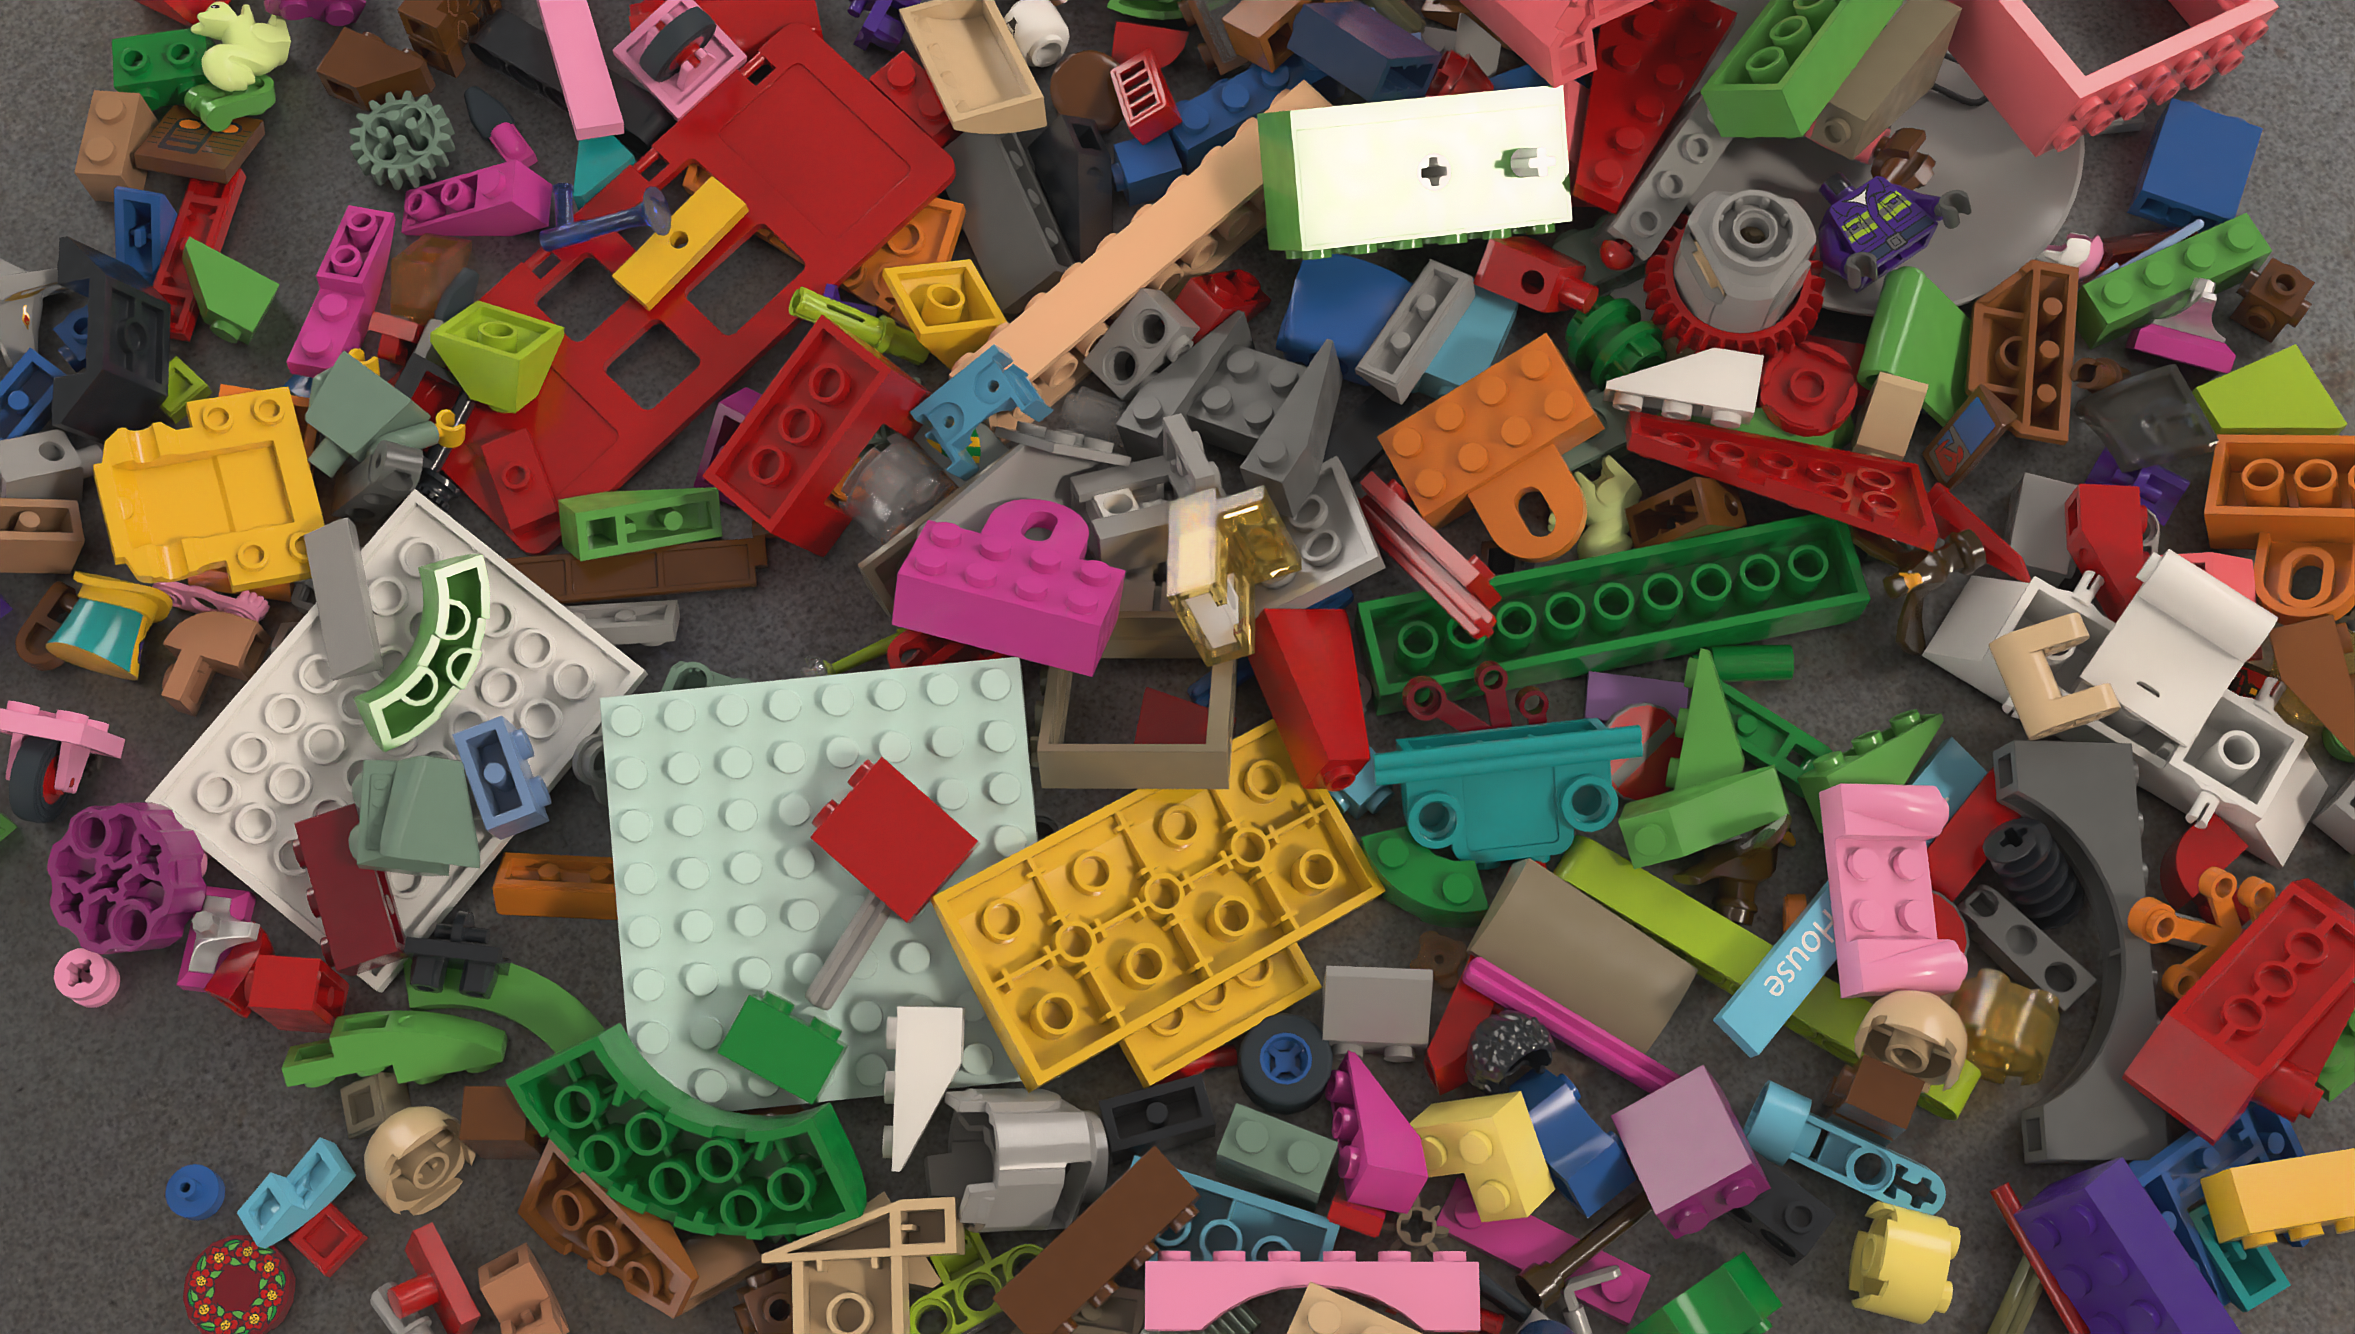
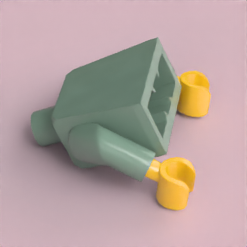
(361, 409)

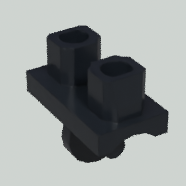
(479, 963)

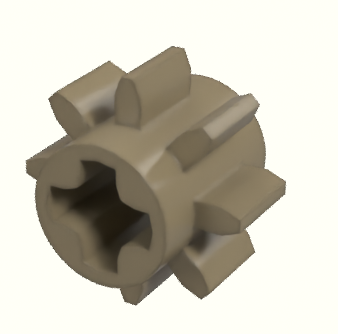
(1426, 1221)

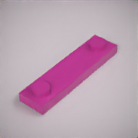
(1531, 1241)

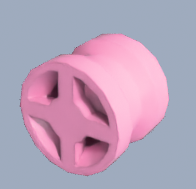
(97, 985)

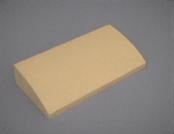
(975, 66)

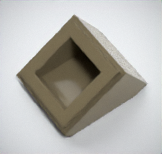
(371, 1102)

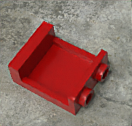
(893, 838)

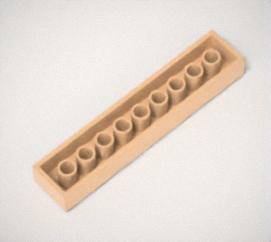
(1163, 247)

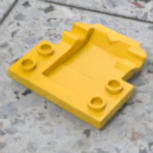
(213, 493)

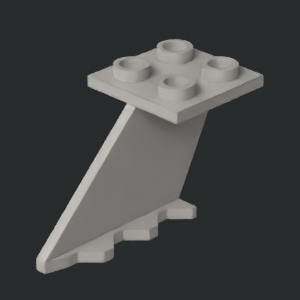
(1032, 470)

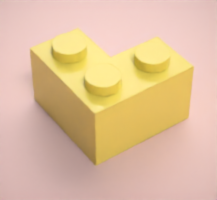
(1493, 1147)

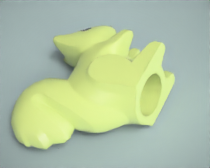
(247, 46)
(1606, 508)

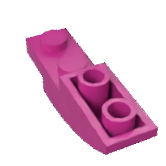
(348, 291)

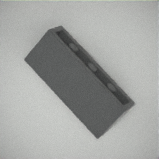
(1007, 218)

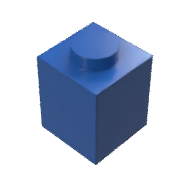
(1146, 169)

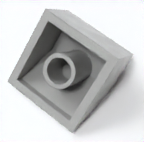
(1376, 1011)

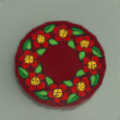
(238, 1287)

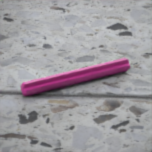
(1568, 1026)

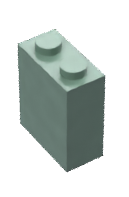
(1275, 1158)

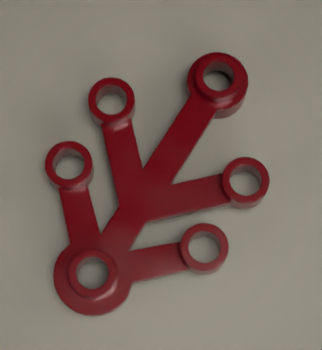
(1495, 696)

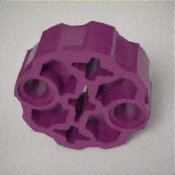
(110, 874)

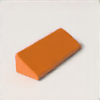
(555, 886)

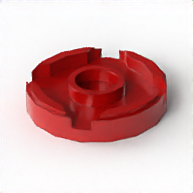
(1807, 390)

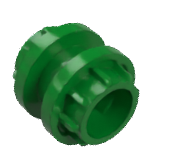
(1613, 341)

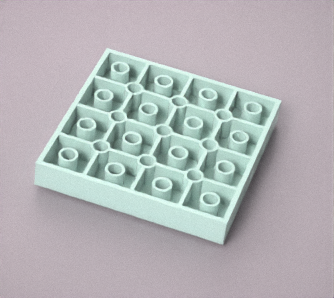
(738, 900)

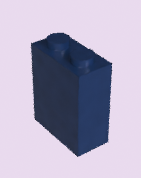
(1364, 50)

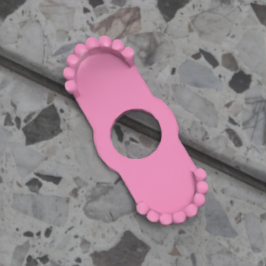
(245, 605)

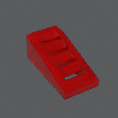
(1158, 117)

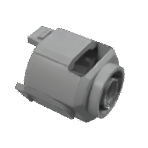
(1019, 1160)

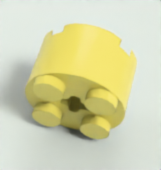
(1903, 1263)

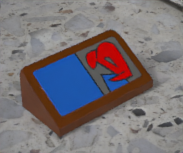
(1968, 436)

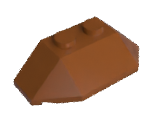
(2026, 348)

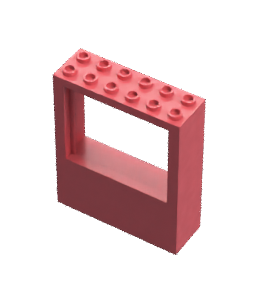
(2050, 97)

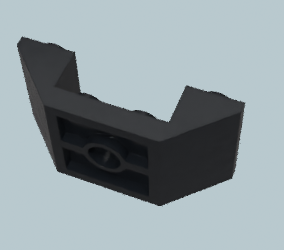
(124, 349)

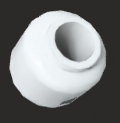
(1038, 31)

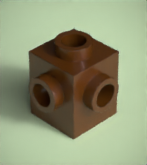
(2272, 299)
(755, 1300)

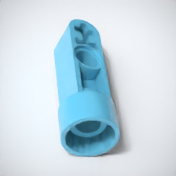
(1785, 1128)

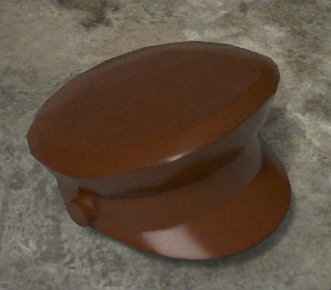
(1085, 89)

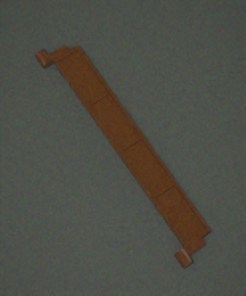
(651, 571)

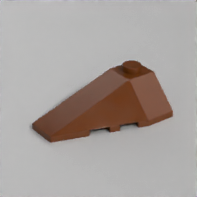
(635, 1247)

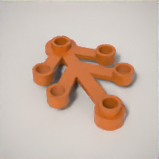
(2157, 923)

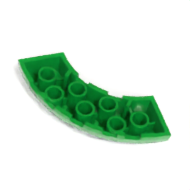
(686, 1157)

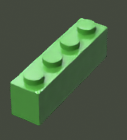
(2163, 279)

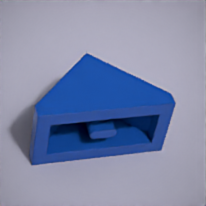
(142, 229)

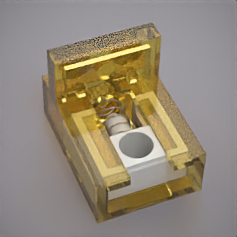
(1216, 559)

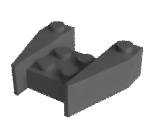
(1247, 405)

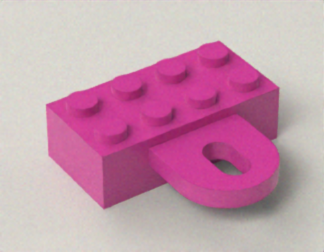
(1013, 590)

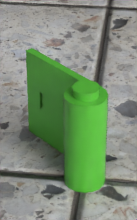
(1919, 338)

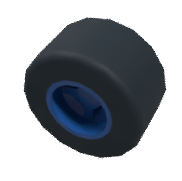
(1293, 1047)

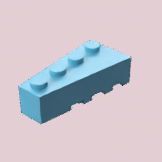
(1247, 1223)

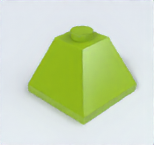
(498, 354)

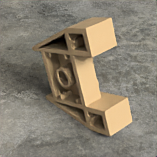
(858, 1271)

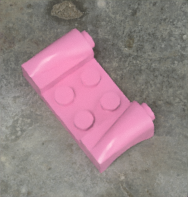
(1885, 891)

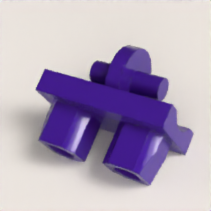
(879, 26)
(2158, 486)

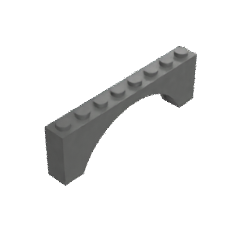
(2092, 814)

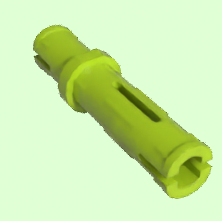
(878, 332)

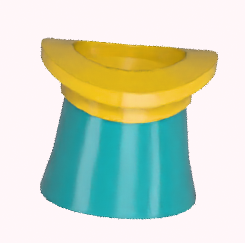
(109, 625)

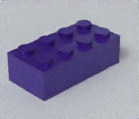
(2120, 1256)

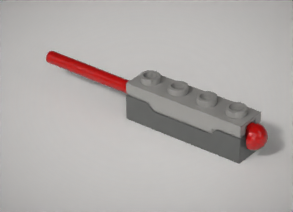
(1662, 189)

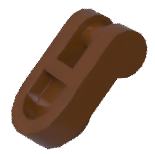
(42, 626)

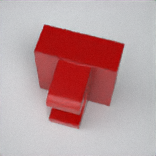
(397, 337)

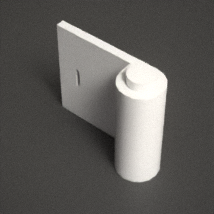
(2182, 641)

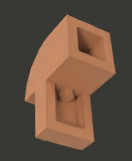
(210, 645)
(521, 1294)

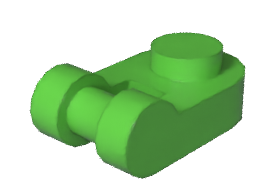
(219, 106)

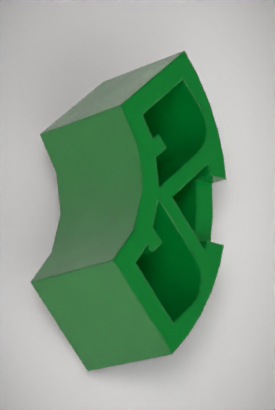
(1423, 883)
(1724, 1302)

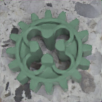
(374, 143)

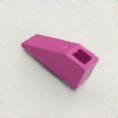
(485, 202)
(1376, 1144)

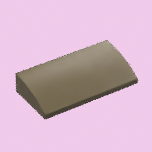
(1581, 955)

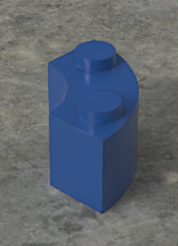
(1581, 1158)

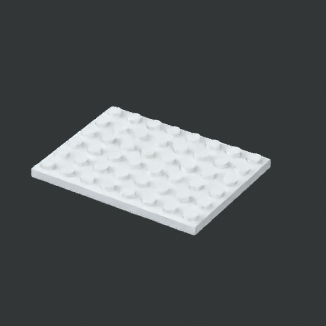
(299, 741)

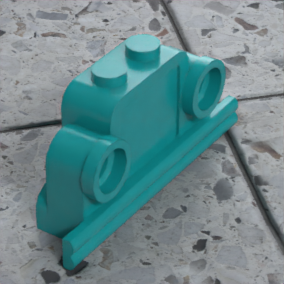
(1508, 787)

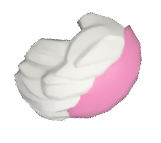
(2076, 252)

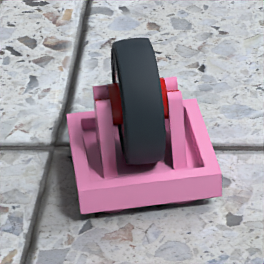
(679, 55)
(50, 757)

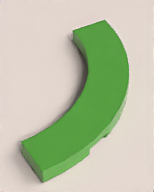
(521, 998)

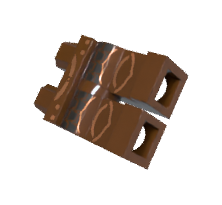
(443, 28)

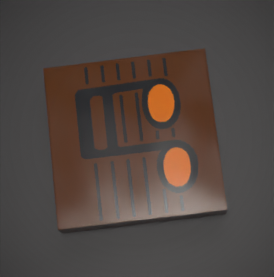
(192, 150)

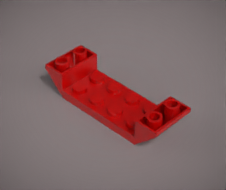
(2249, 1010)

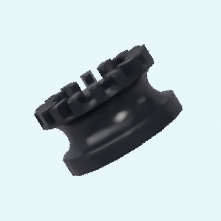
(437, 489)

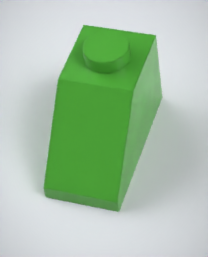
(227, 292)

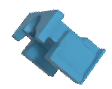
(973, 398)

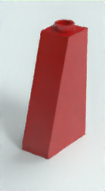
(1313, 692)

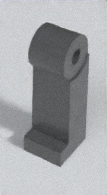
(376, 483)
(2022, 947)

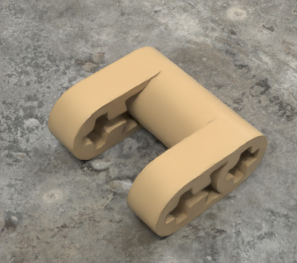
(2032, 684)

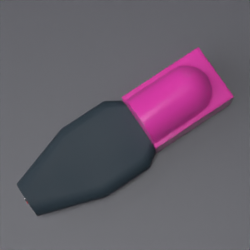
(497, 126)

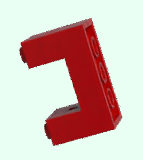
(810, 434)

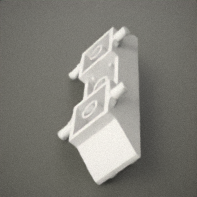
(2238, 763)

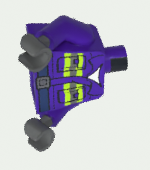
(1879, 226)

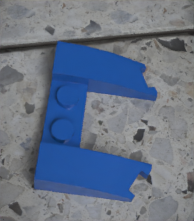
(2176, 1171)

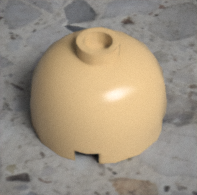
(1916, 1036)
(416, 1159)

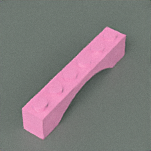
(1197, 1293)

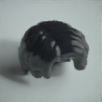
(1504, 1045)

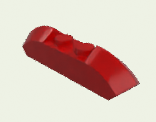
(1448, 1049)

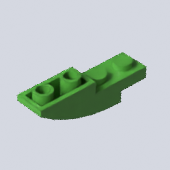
(416, 1043)

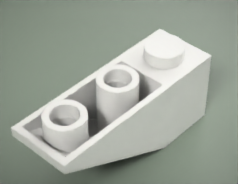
(1704, 384)
(927, 1059)

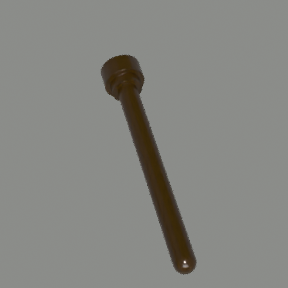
(1542, 1282)

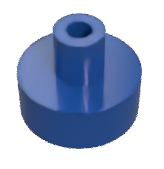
(195, 1192)

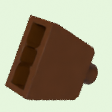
(1697, 504)

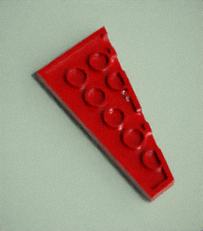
(1641, 83)
(1836, 483)

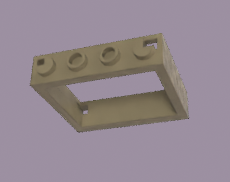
(1136, 765)

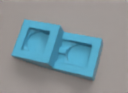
(289, 1202)

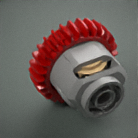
(1737, 275)

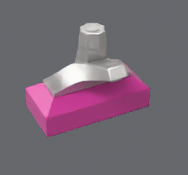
(2187, 334)
(214, 933)

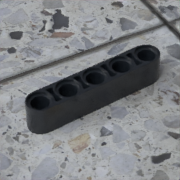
(526, 58)

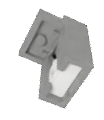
(1132, 504)

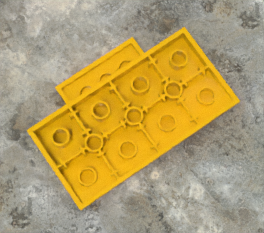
(1159, 919)

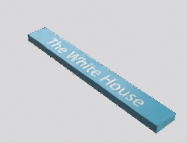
(1809, 943)

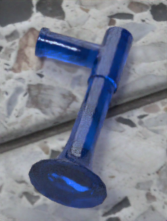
(650, 212)

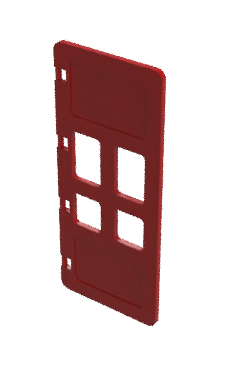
(818, 167)

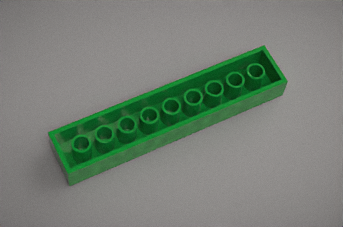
(1621, 610)

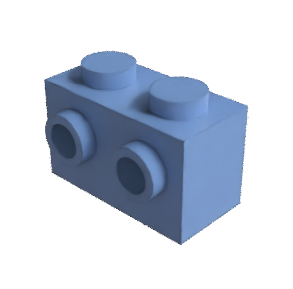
(502, 778)

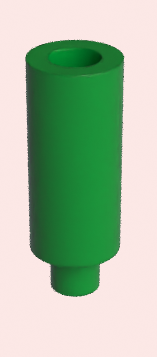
(1753, 662)

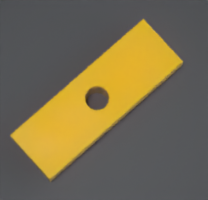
(700, 224)

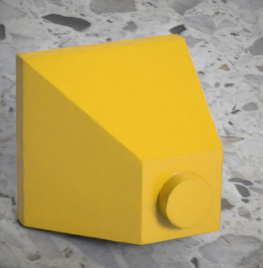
(945, 306)

